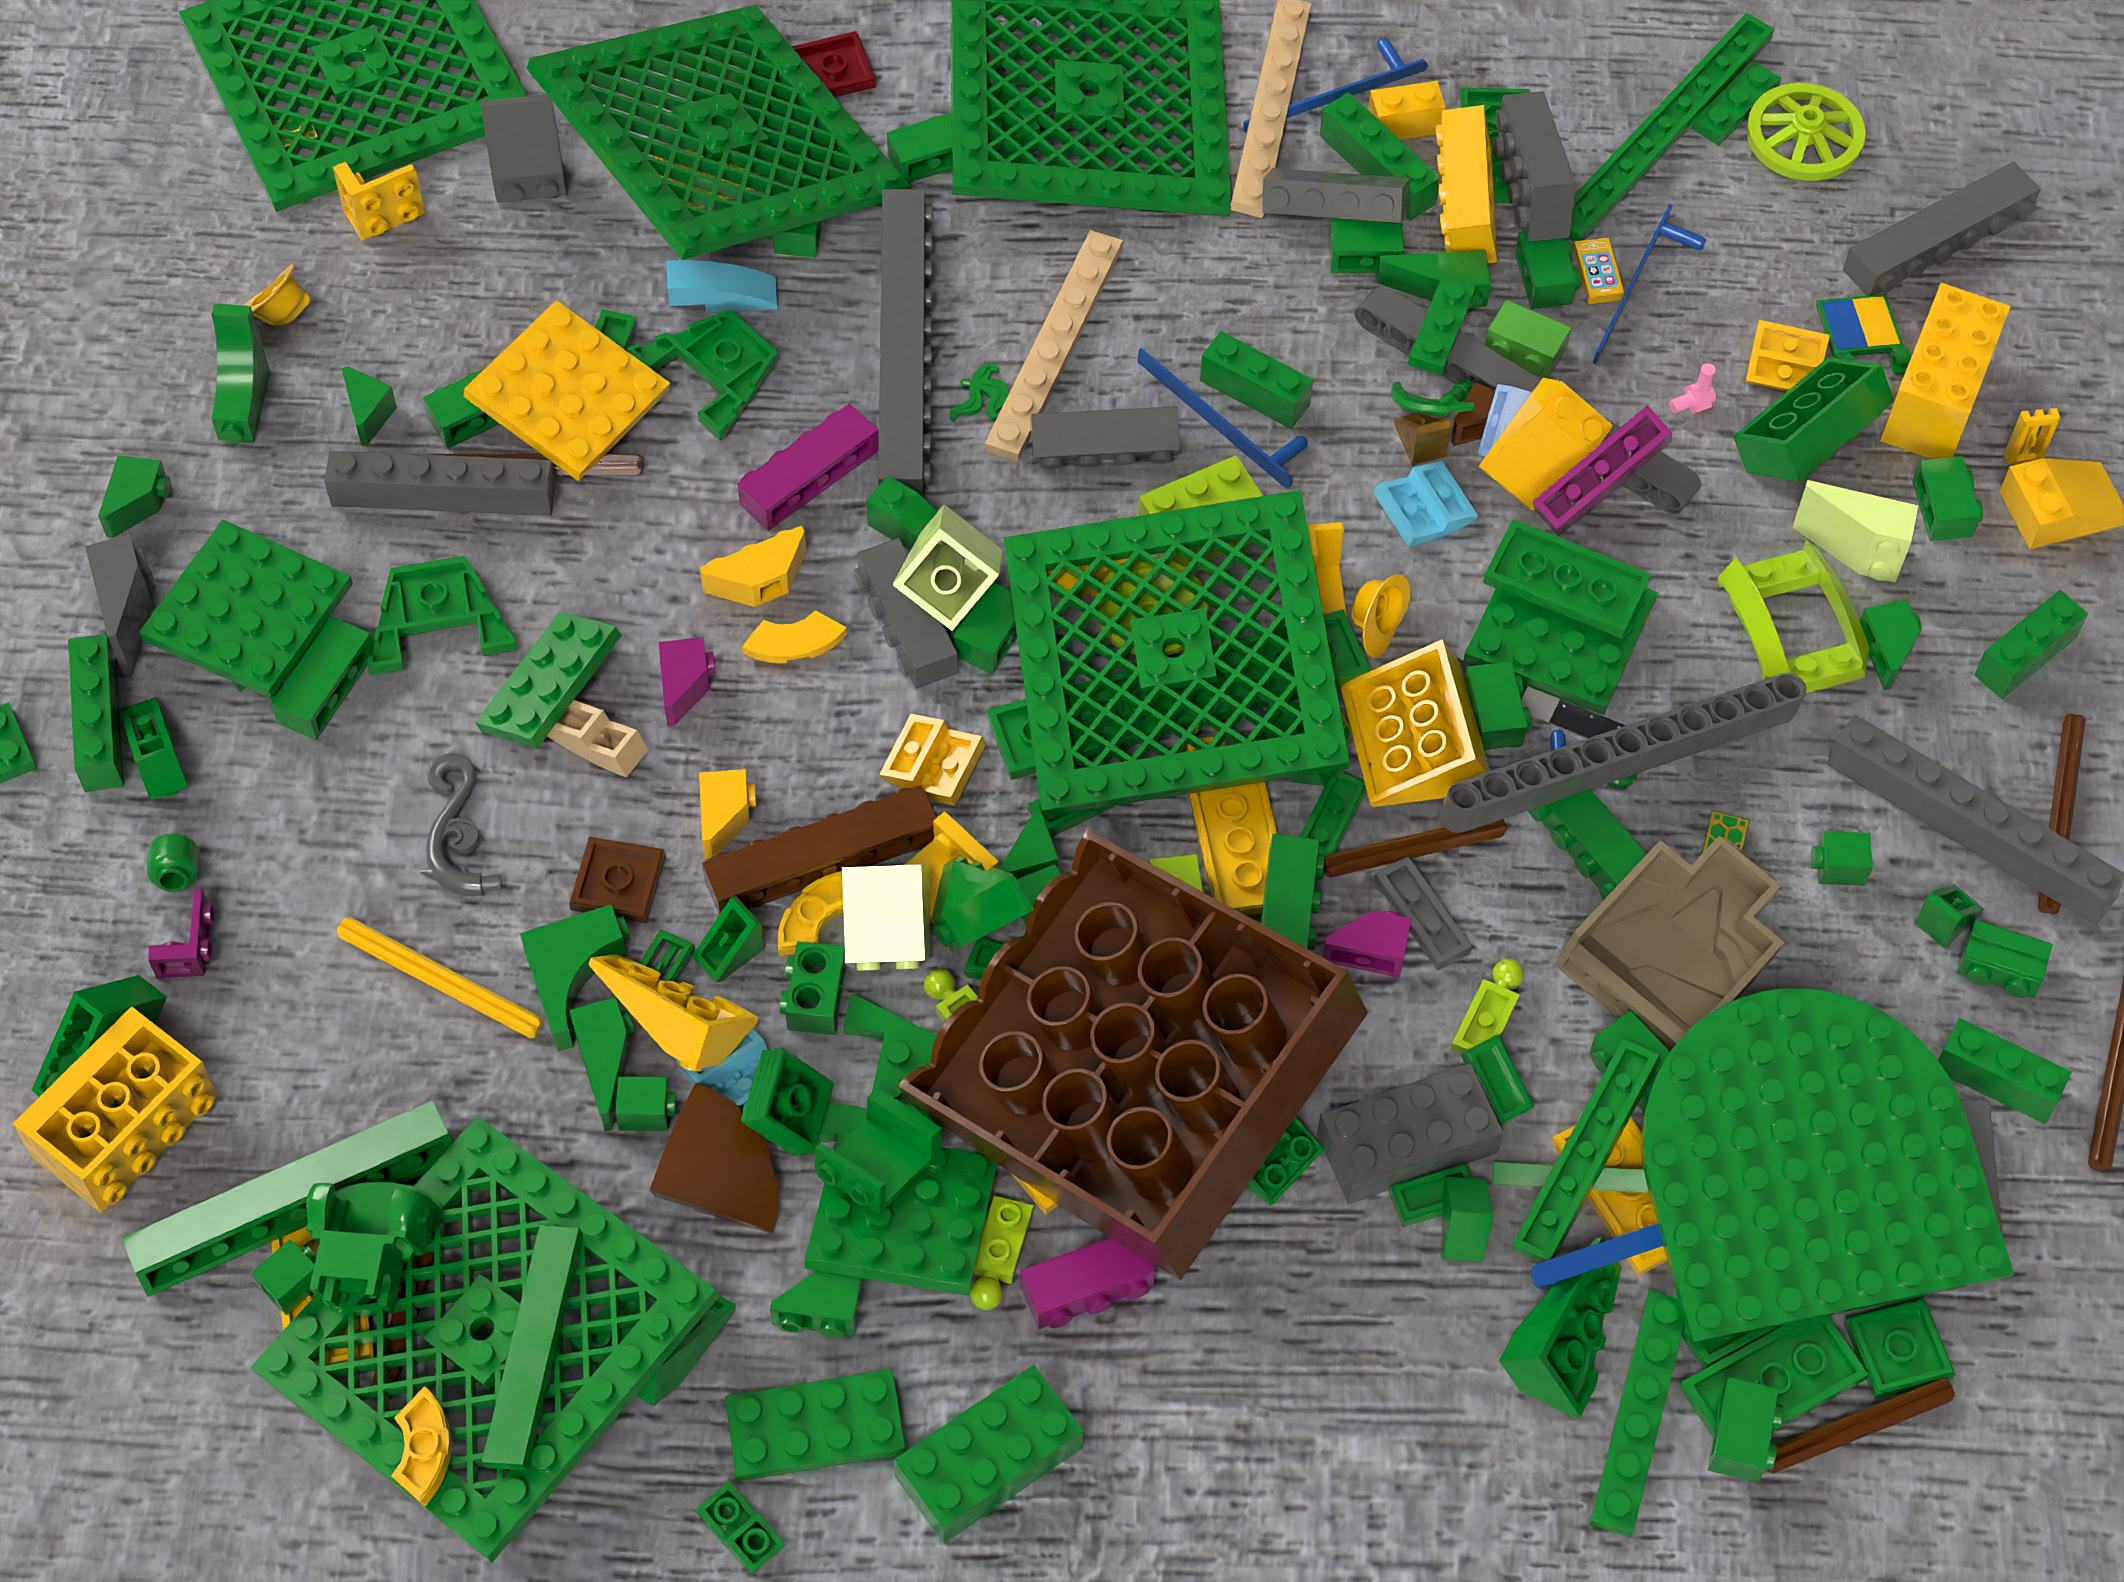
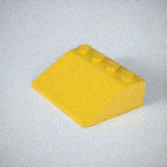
(1414, 727)

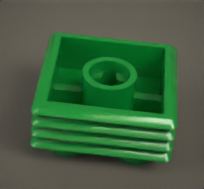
(787, 1101)

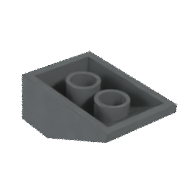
(523, 148)
(123, 593)

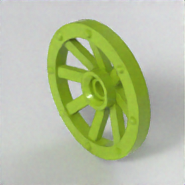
(1807, 127)

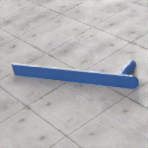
(1397, 72)
(1668, 230)
(1271, 464)
(1596, 1256)

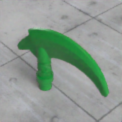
(1438, 407)

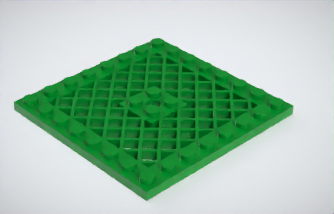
(717, 129)
(985, 173)
(296, 179)
(1209, 767)
(572, 1429)

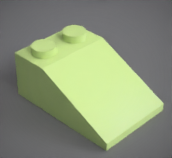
(1857, 528)

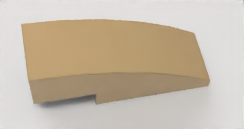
(599, 740)

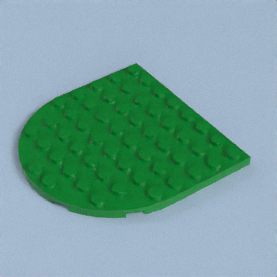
(1811, 1166)

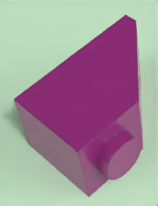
(684, 675)
(1370, 943)

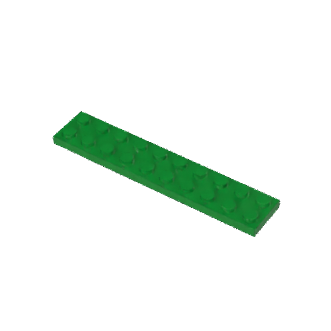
(1011, 721)

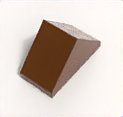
(1471, 424)

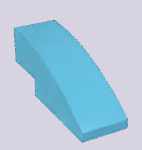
(719, 286)

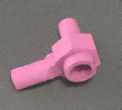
(1698, 395)

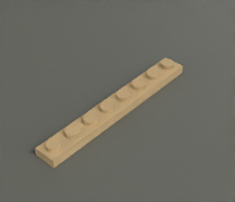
(1270, 105)
(1053, 345)

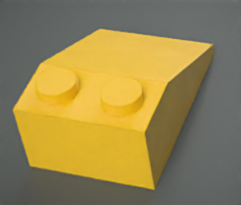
(1544, 441)
(2060, 500)

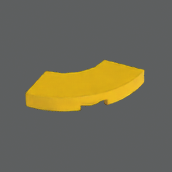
(794, 641)
(810, 913)
(426, 1446)

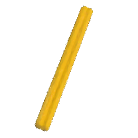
(440, 977)

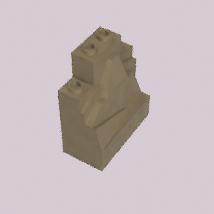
(1676, 938)

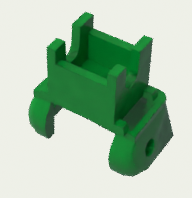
(367, 1237)

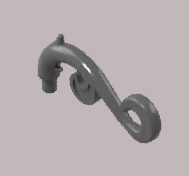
(447, 825)

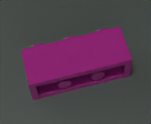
(1084, 1282)

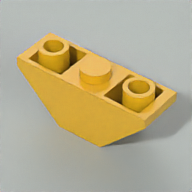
(758, 570)

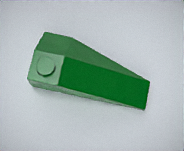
(975, 902)
(1559, 1340)

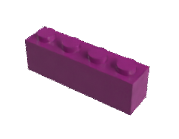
(808, 466)
(1603, 470)

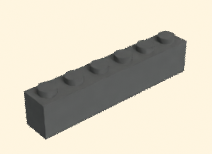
(1941, 229)
(440, 483)

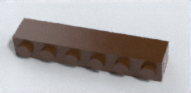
(803, 854)

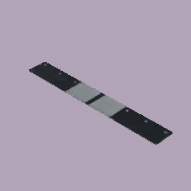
(1561, 712)

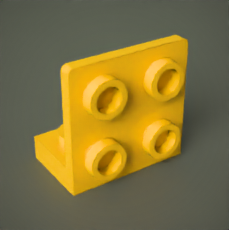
(380, 202)
(948, 843)

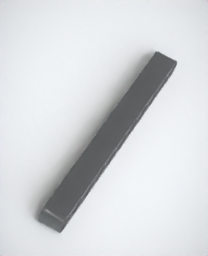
(1398, 322)
(1621, 753)

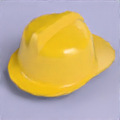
(281, 300)
(1379, 611)

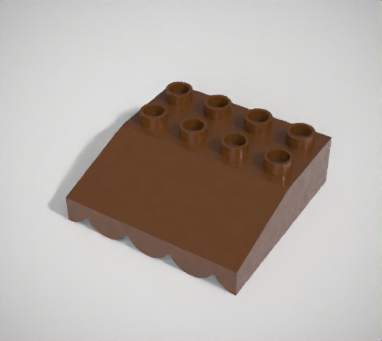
(1137, 1051)

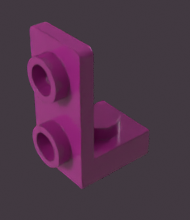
(186, 960)

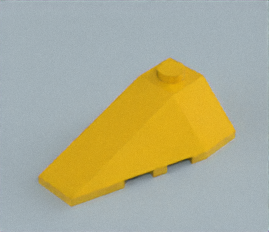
(680, 1022)

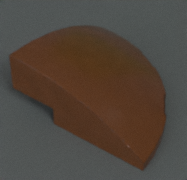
(718, 1164)

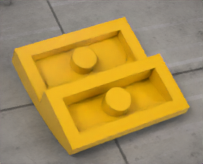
(1784, 355)
(933, 758)

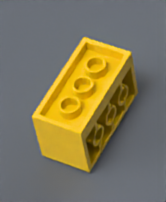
(1945, 373)
(116, 1110)

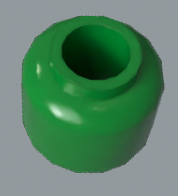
(172, 862)

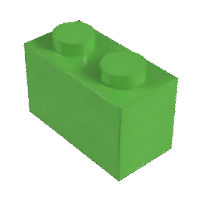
(1528, 339)

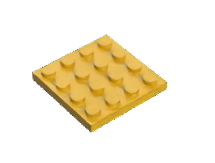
(566, 390)

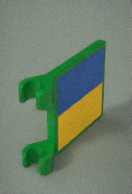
(1863, 327)

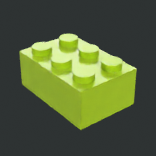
(1211, 485)

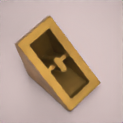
(1423, 436)

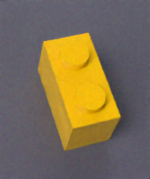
(1409, 109)

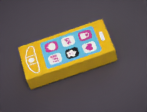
(1598, 270)

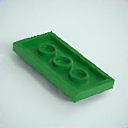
(1567, 578)
(548, 679)
(1801, 1359)
(814, 1425)

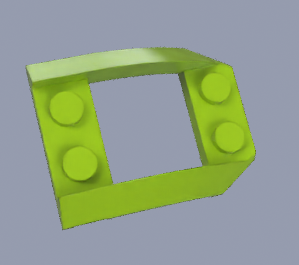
(1787, 573)

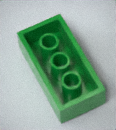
(1813, 419)
(988, 1454)

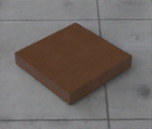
(619, 877)

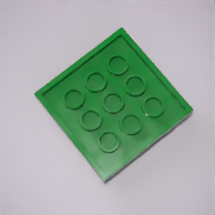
(246, 608)
(1556, 651)
(921, 1238)

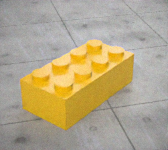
(1467, 182)

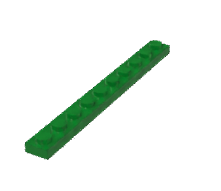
(1666, 124)

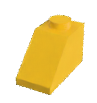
(724, 807)

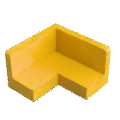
(1326, 548)

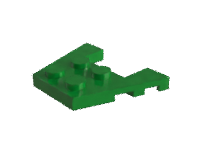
(724, 355)
(433, 599)
(902, 1051)

